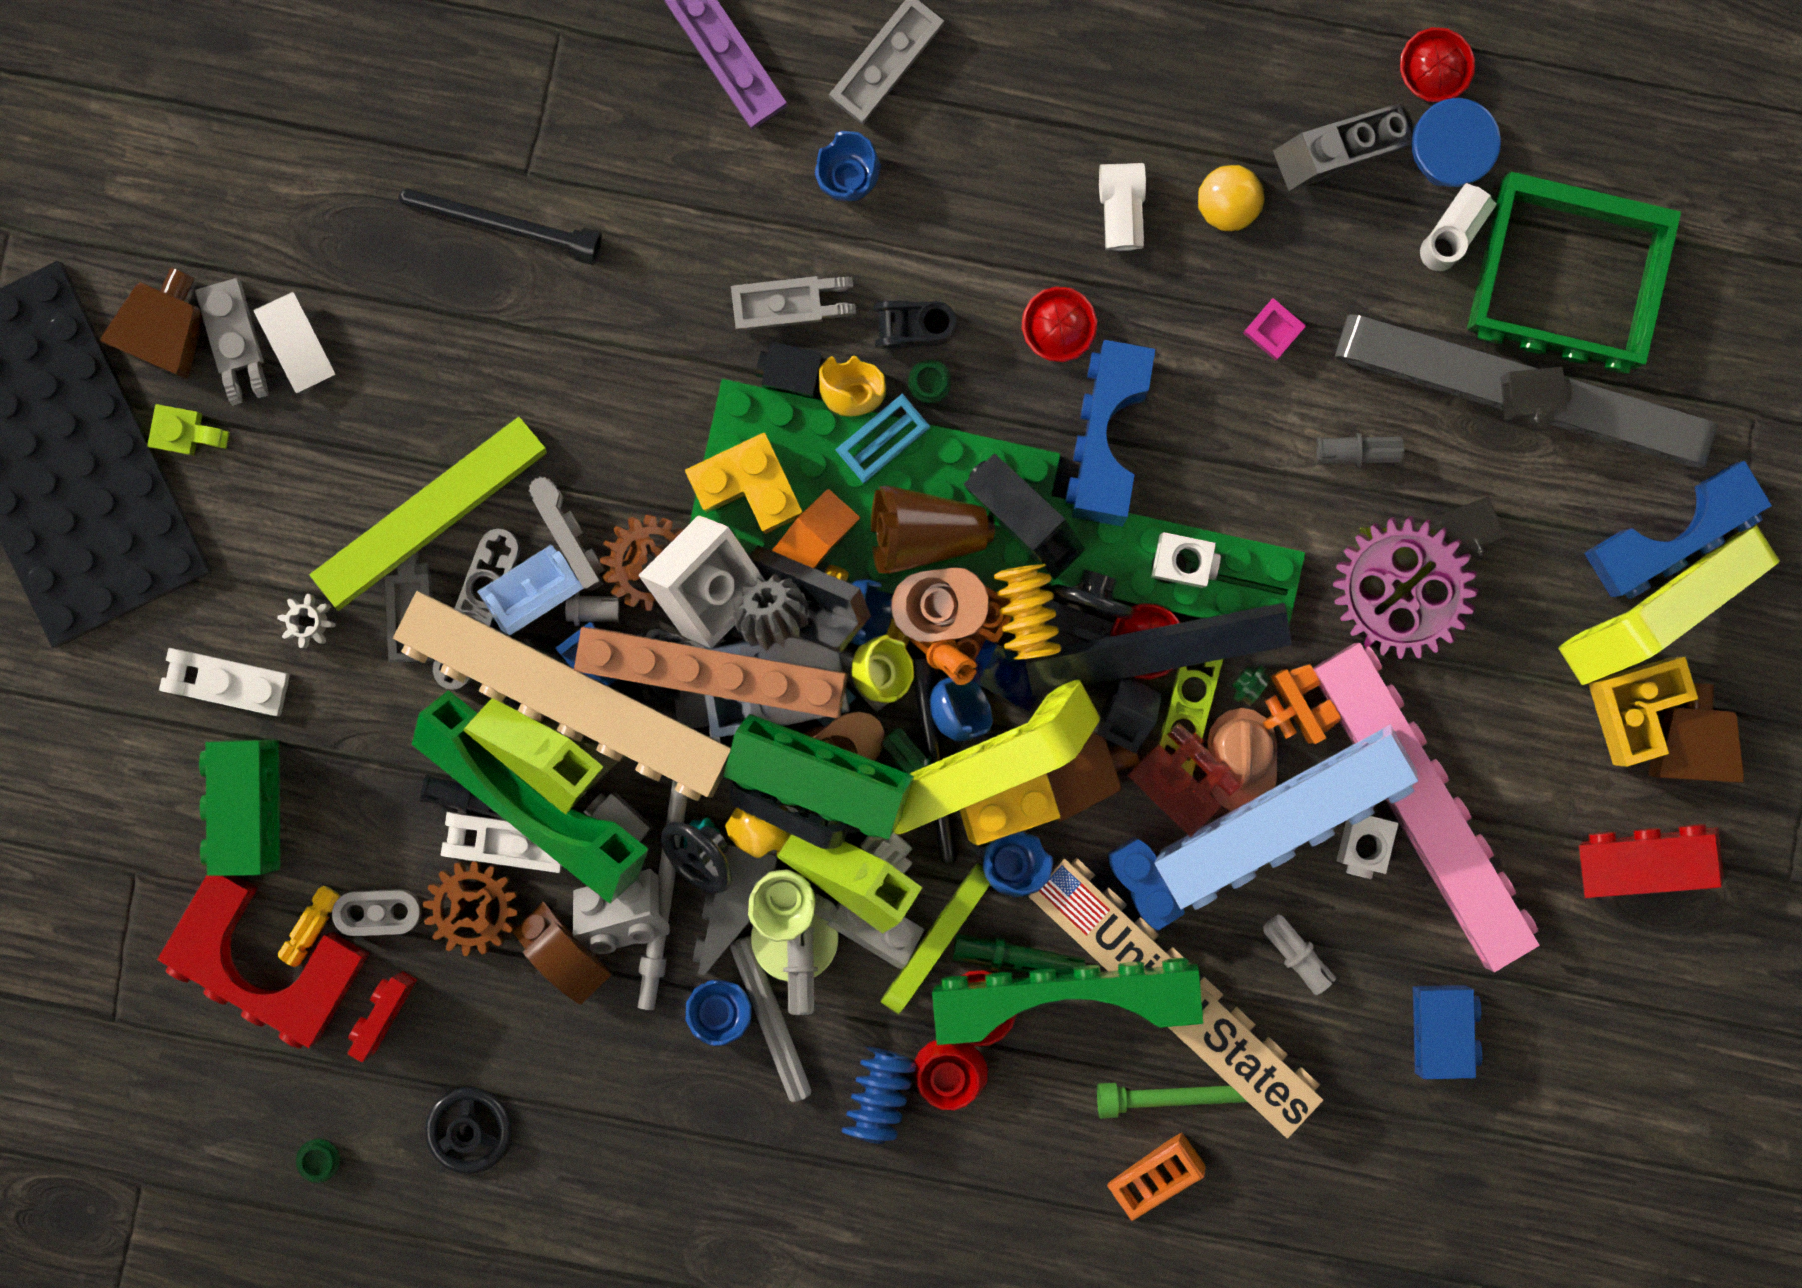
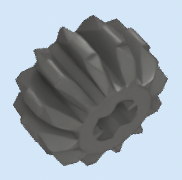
(770, 612)

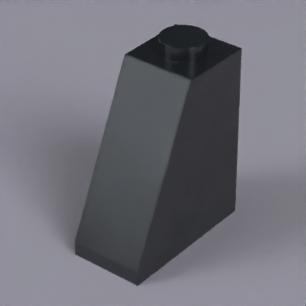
(1024, 515)

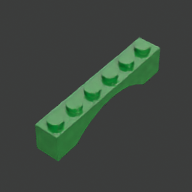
(589, 848)
(1160, 994)

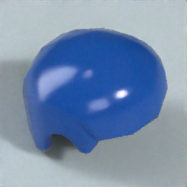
(847, 167)
(880, 609)
(960, 710)
(1017, 864)
(718, 1012)

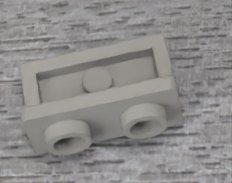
(625, 921)

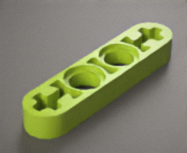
(1195, 712)
(936, 940)

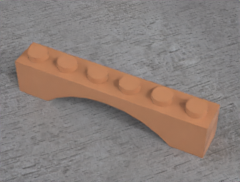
(710, 672)

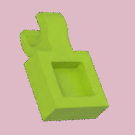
(181, 430)

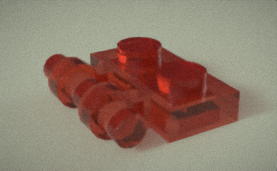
(1175, 789)

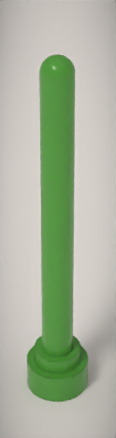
(1116, 1100)

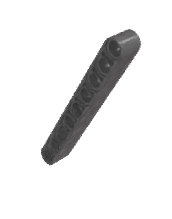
(1477, 378)

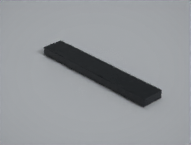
(1162, 648)

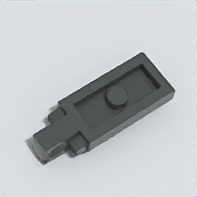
(399, 590)

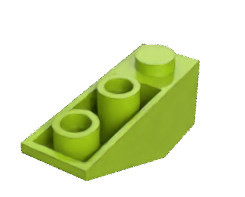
(535, 753)
(854, 879)

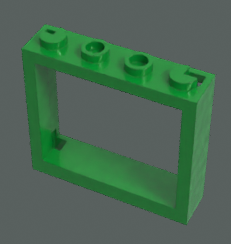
(1594, 205)

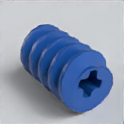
(880, 1096)

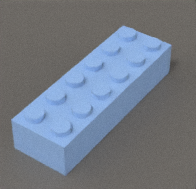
(1287, 817)

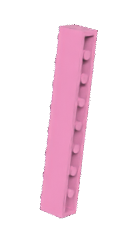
(1430, 815)

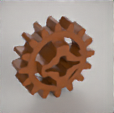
(631, 566)
(457, 892)

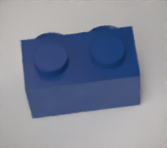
(1446, 1032)

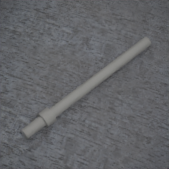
(653, 963)

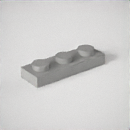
(886, 59)

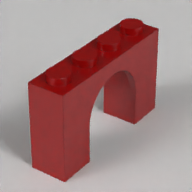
(202, 953)

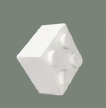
(700, 579)

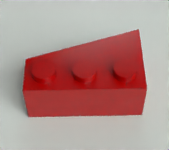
(1651, 861)

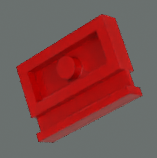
(389, 999)

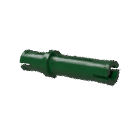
(1010, 956)

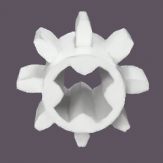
(300, 631)
(891, 850)

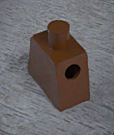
(158, 324)
(1699, 742)
(1089, 776)

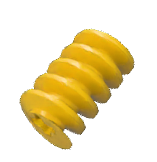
(1028, 612)

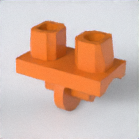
(1312, 721)

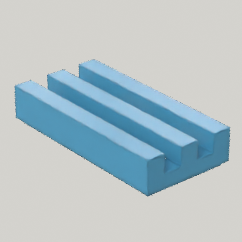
(911, 415)

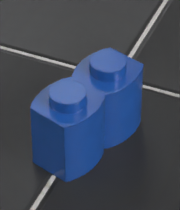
(1136, 869)

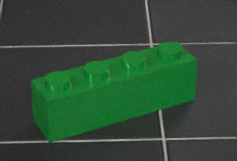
(818, 776)

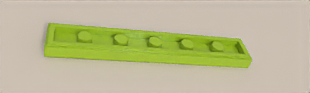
(428, 513)

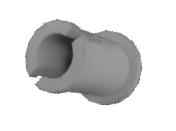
(592, 609)

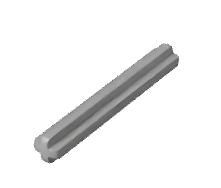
(771, 1020)

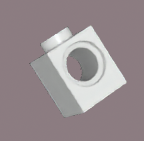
(1165, 560)
(1384, 835)

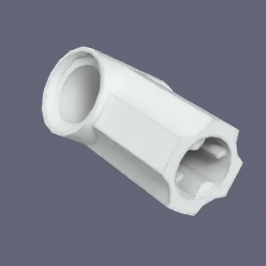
(1122, 192)
(1457, 227)

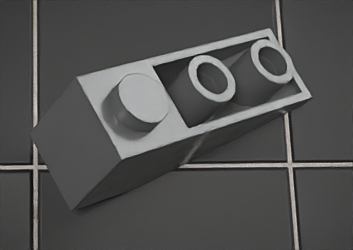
(1342, 146)
(729, 910)

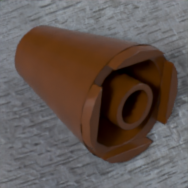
(925, 529)

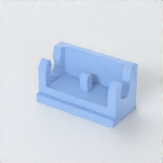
(530, 590)

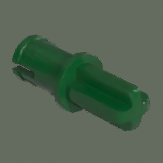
(905, 751)

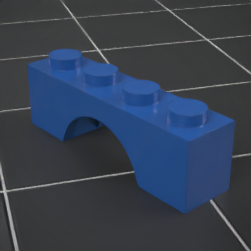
(1103, 485)
(1722, 503)

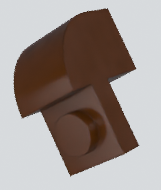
(559, 955)

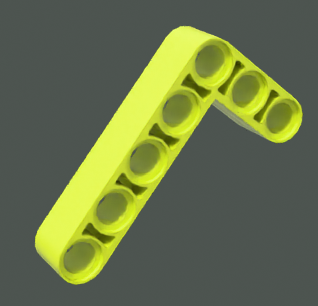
(1670, 609)
(1005, 761)

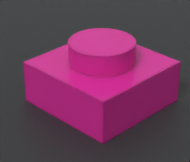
(1274, 329)

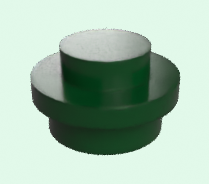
(929, 381)
(1250, 684)
(318, 1160)

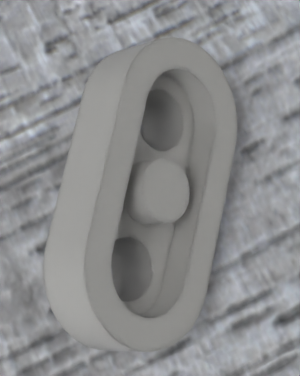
(378, 912)

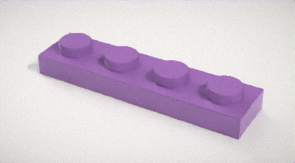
(729, 59)

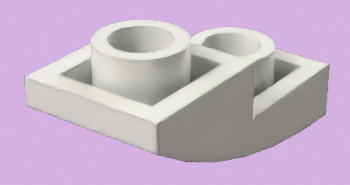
(294, 342)

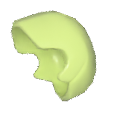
(781, 905)

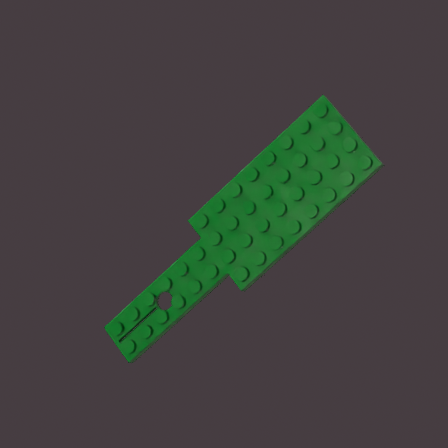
(938, 465)

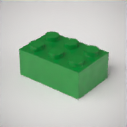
(240, 807)

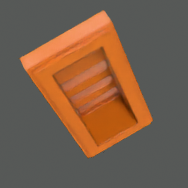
(1163, 1154)

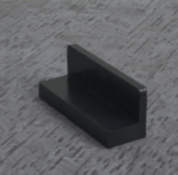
(834, 605)

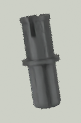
(1359, 450)

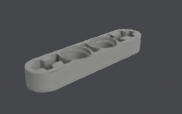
(467, 601)

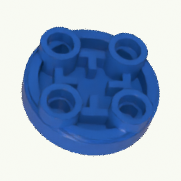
(1455, 142)

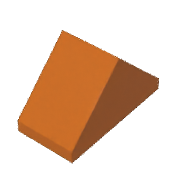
(817, 530)

